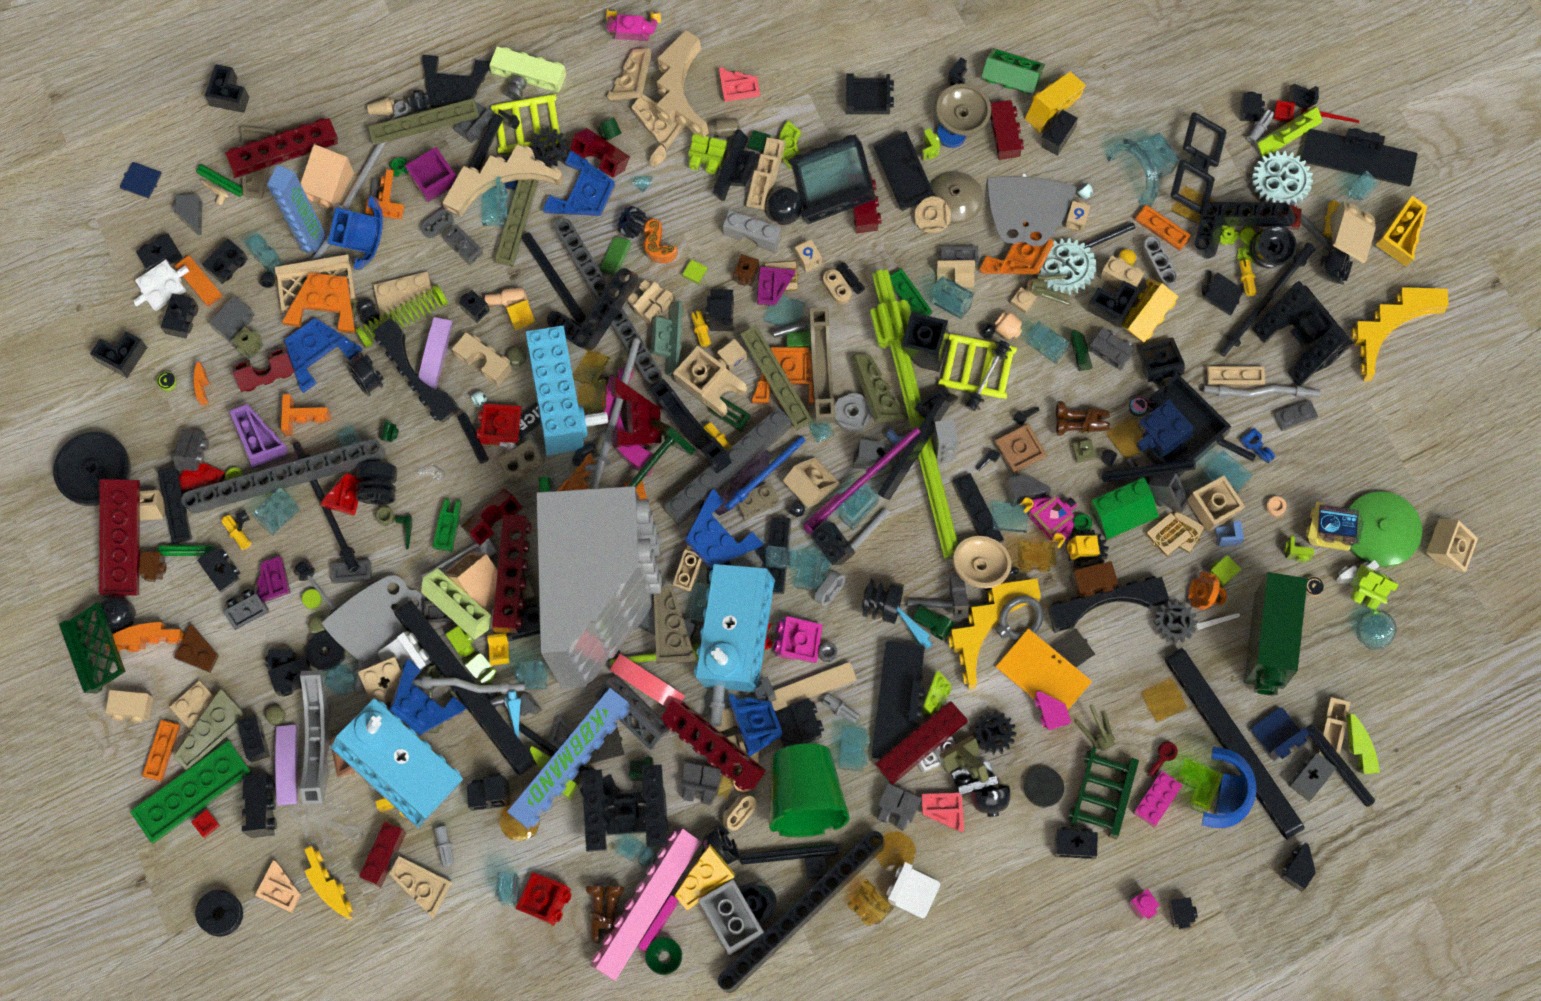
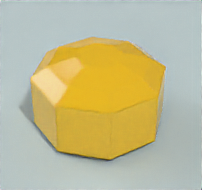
(1128, 256)

